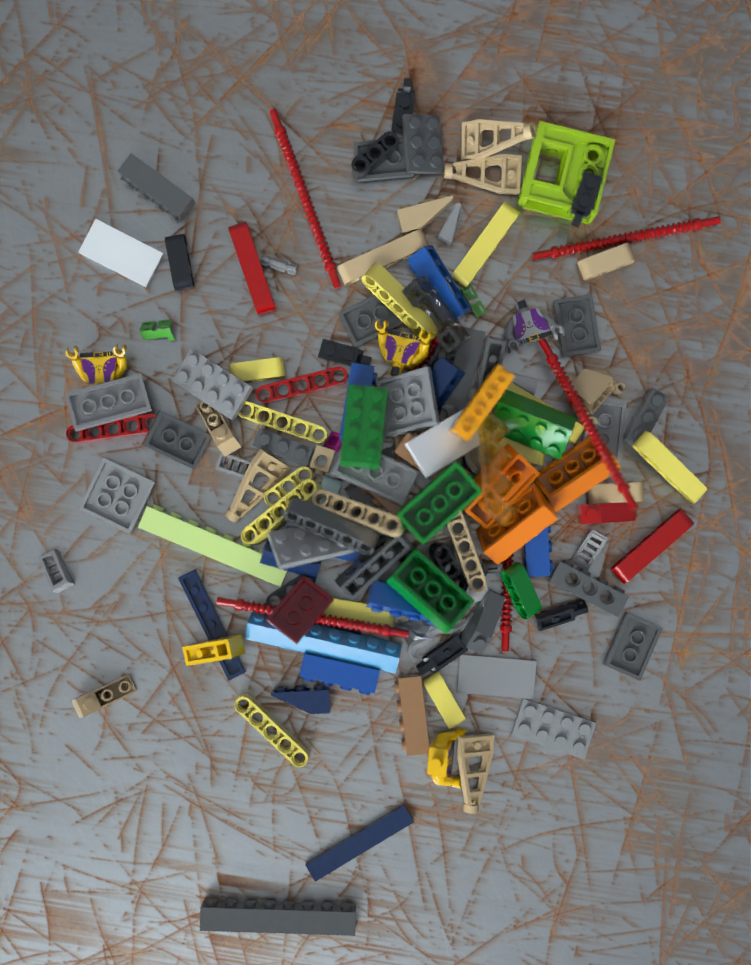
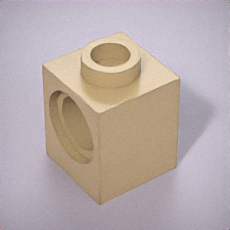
(322, 451)

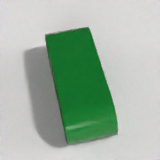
(521, 590)

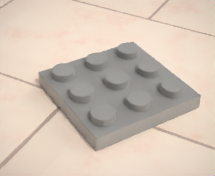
(409, 402)
(117, 495)

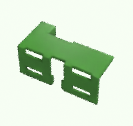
(468, 296)
(159, 333)

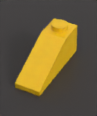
(214, 650)

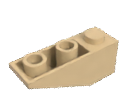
(421, 215)
(218, 428)
(103, 696)

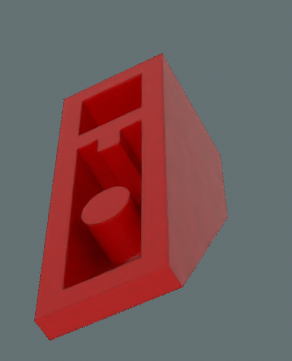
(605, 513)

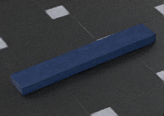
(209, 618)
(359, 842)

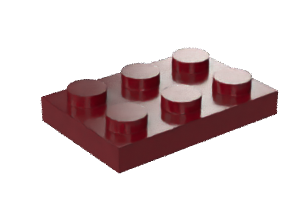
(300, 609)

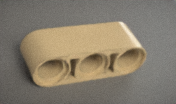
(606, 261)
(609, 494)

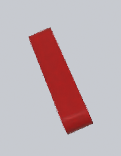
(252, 268)
(292, 383)
(105, 429)
(652, 545)

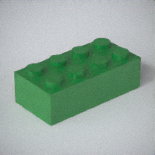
(535, 423)
(363, 427)
(439, 502)
(430, 591)

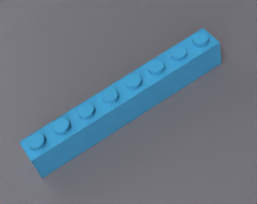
(330, 644)

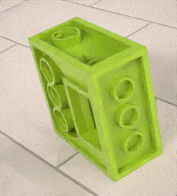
(578, 153)

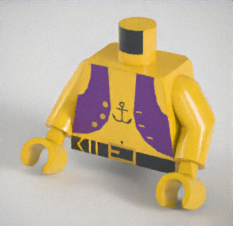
(401, 348)
(99, 366)
(441, 758)

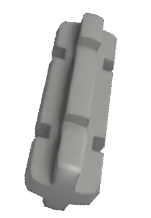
(279, 264)

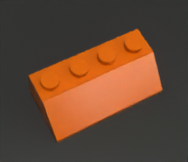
(518, 471)
(573, 474)
(532, 517)

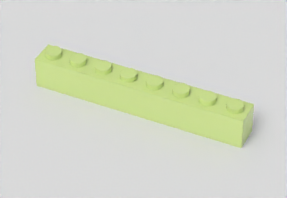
(209, 543)

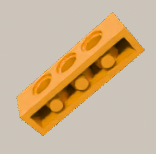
(481, 403)

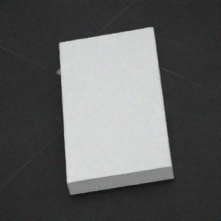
(121, 253)
(439, 446)

